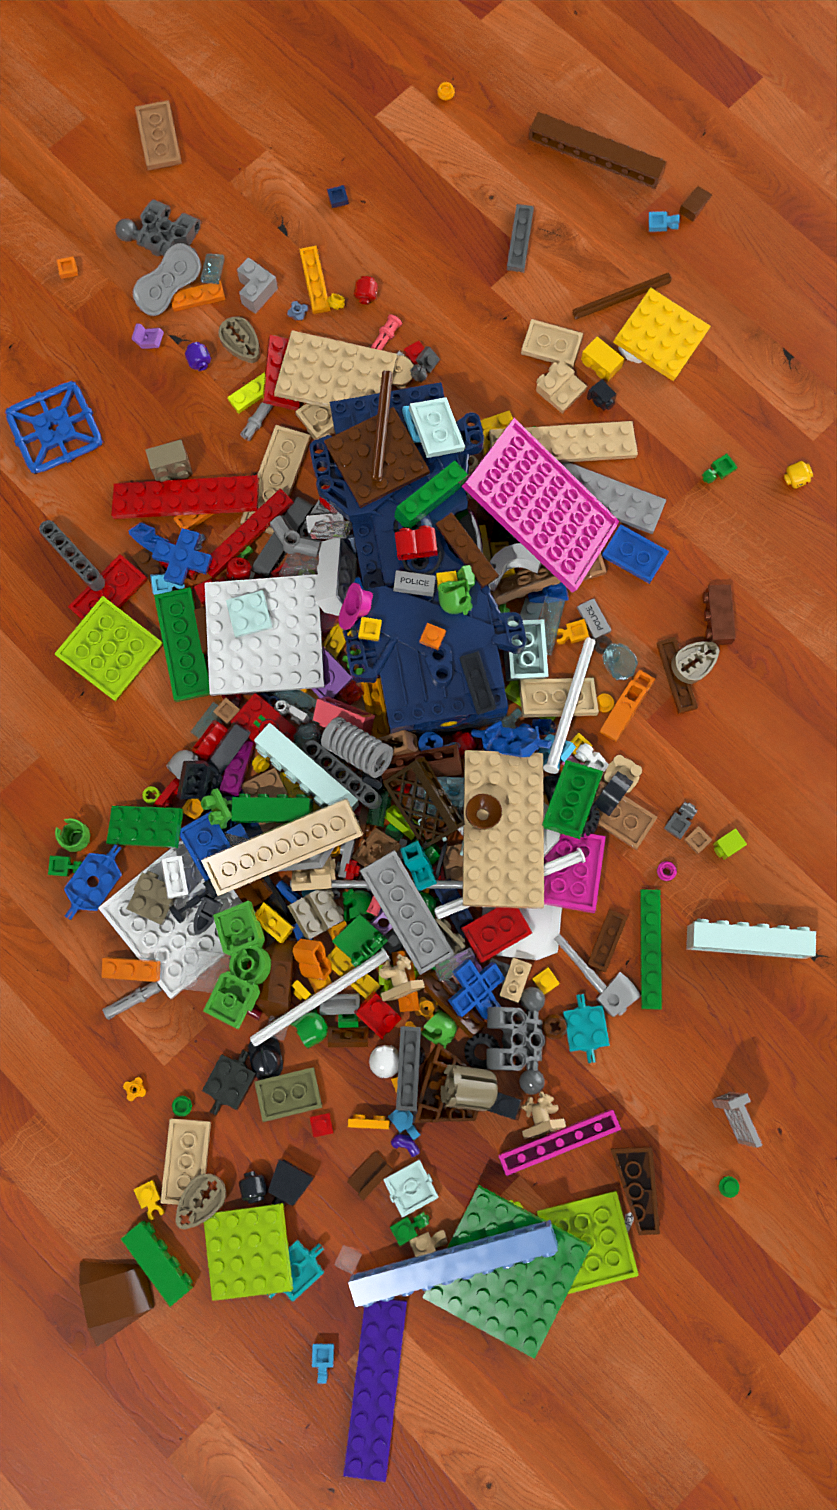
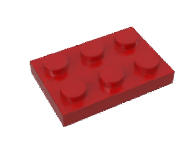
(496, 931)

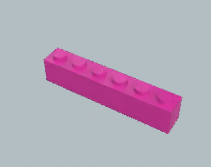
(559, 1142)

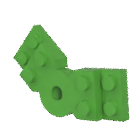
(243, 941)

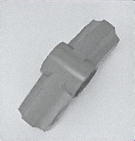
(286, 533)

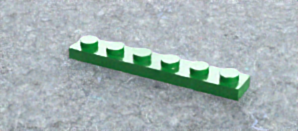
(650, 949)

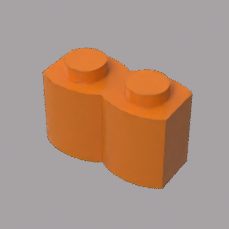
(312, 959)

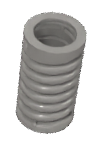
(357, 747)

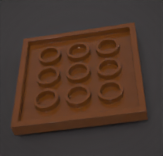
(353, 456)

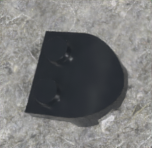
(198, 780)

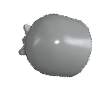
(176, 762)

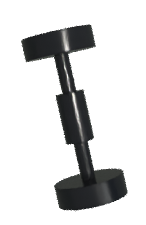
(192, 902)

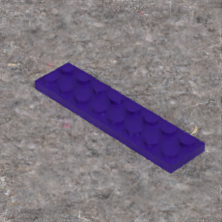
(375, 1390)

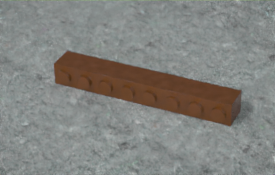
(596, 150)

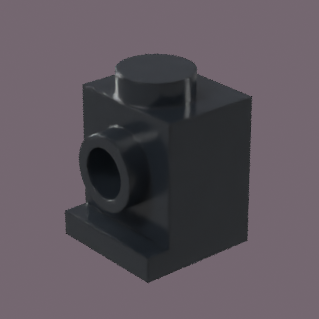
(602, 395)

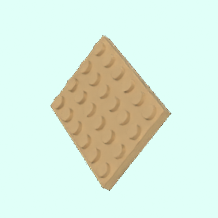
(330, 370)

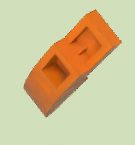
(627, 705)

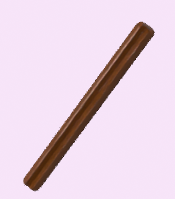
(621, 296)
(381, 426)

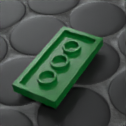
(572, 799)
(145, 826)

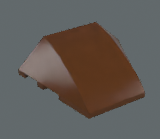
(429, 1102)
(113, 1297)

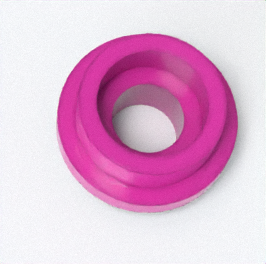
(673, 871)

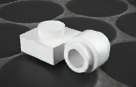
(297, 715)
(593, 759)

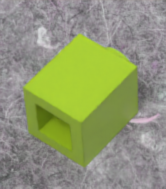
(729, 844)

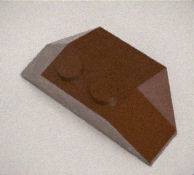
(277, 988)

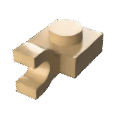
(425, 1244)

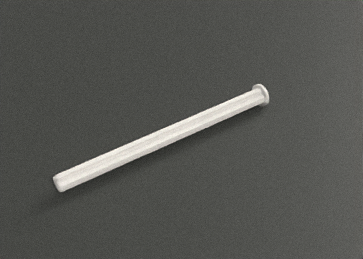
(569, 707)
(550, 867)
(319, 998)

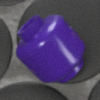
(197, 356)

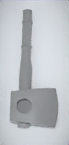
(614, 996)

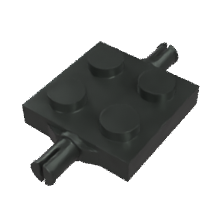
(229, 1082)

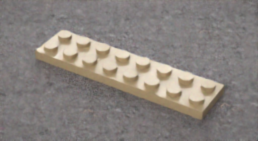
(584, 441)
(282, 846)

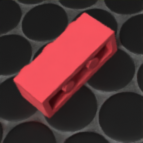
(330, 708)

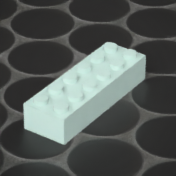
(301, 768)
(751, 940)

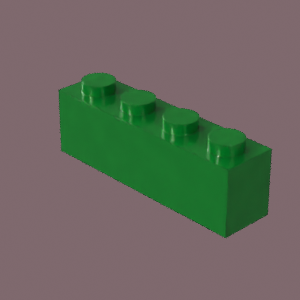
(430, 495)
(270, 810)
(157, 1263)

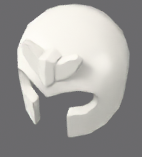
(384, 1061)

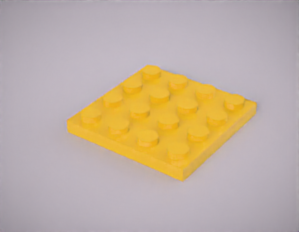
(661, 334)

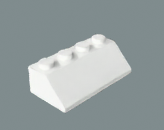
(335, 574)

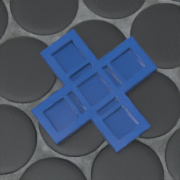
(182, 557)
(475, 988)

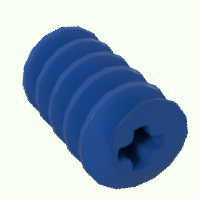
(429, 741)

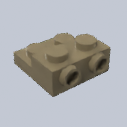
(150, 898)
(316, 912)

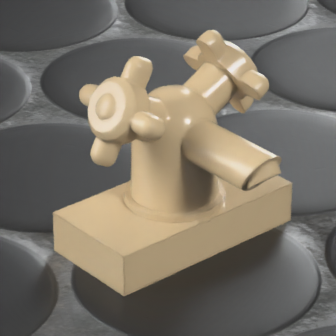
(400, 983)
(540, 1113)

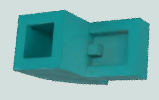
(419, 865)

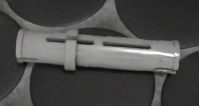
(255, 421)
(129, 1001)

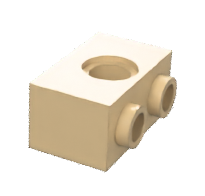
(515, 980)

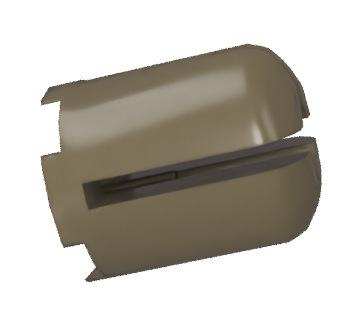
(469, 1088)

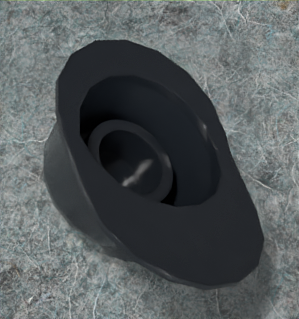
(266, 1058)

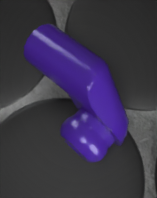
(405, 1142)

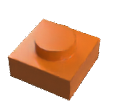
(67, 267)
(432, 636)

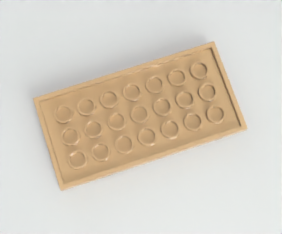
(508, 860)

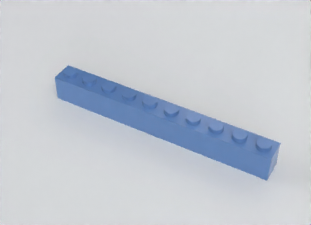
(453, 1263)

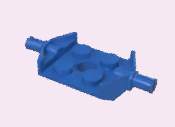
(511, 741)
(90, 898)

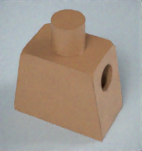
(401, 742)

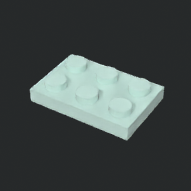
(436, 427)

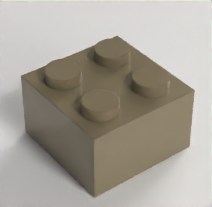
(169, 461)

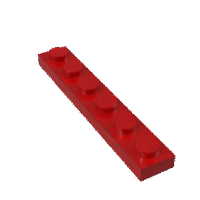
(248, 531)

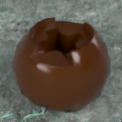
(562, 1024)

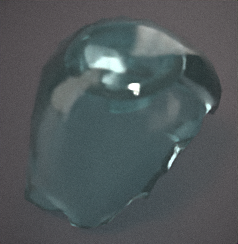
(619, 661)
(305, 733)

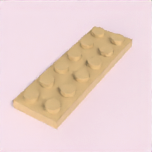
(280, 465)

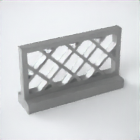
(738, 1117)

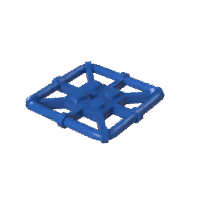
(57, 416)

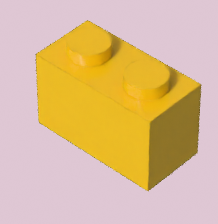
(602, 359)

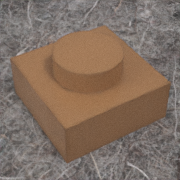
(226, 711)
(698, 840)

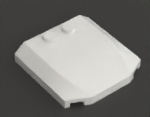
(545, 928)

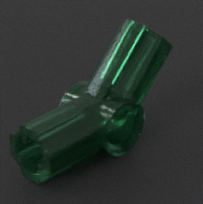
(377, 816)

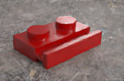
(377, 1015)

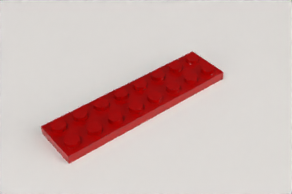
(185, 497)

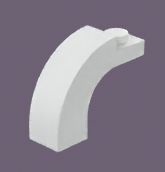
(512, 557)

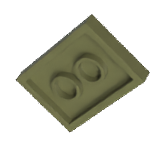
(288, 1094)

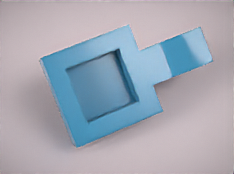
(660, 221)
(403, 1120)
(322, 1358)

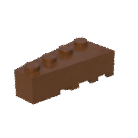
(638, 1181)

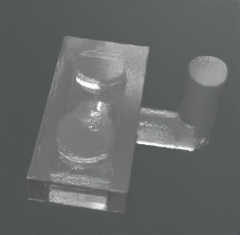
(331, 529)
(445, 967)

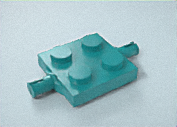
(586, 1028)
(303, 1268)

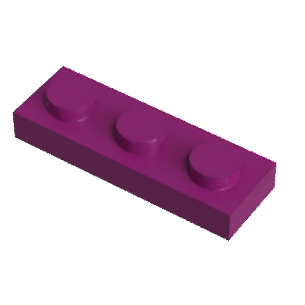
(236, 770)

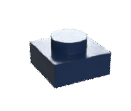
(337, 196)

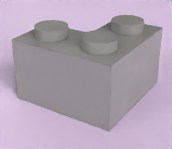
(258, 285)

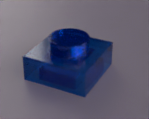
(545, 726)

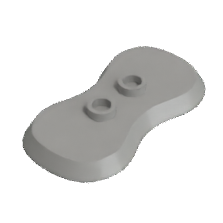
(157, 288)

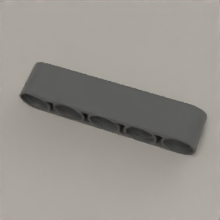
(273, 551)
(76, 561)
(350, 778)

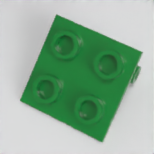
(359, 940)

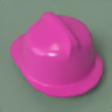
(354, 606)

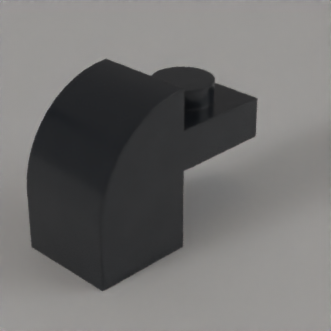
(613, 793)

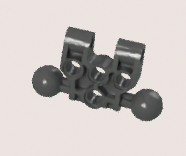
(158, 231)
(526, 1026)

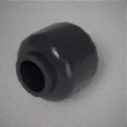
(252, 1187)

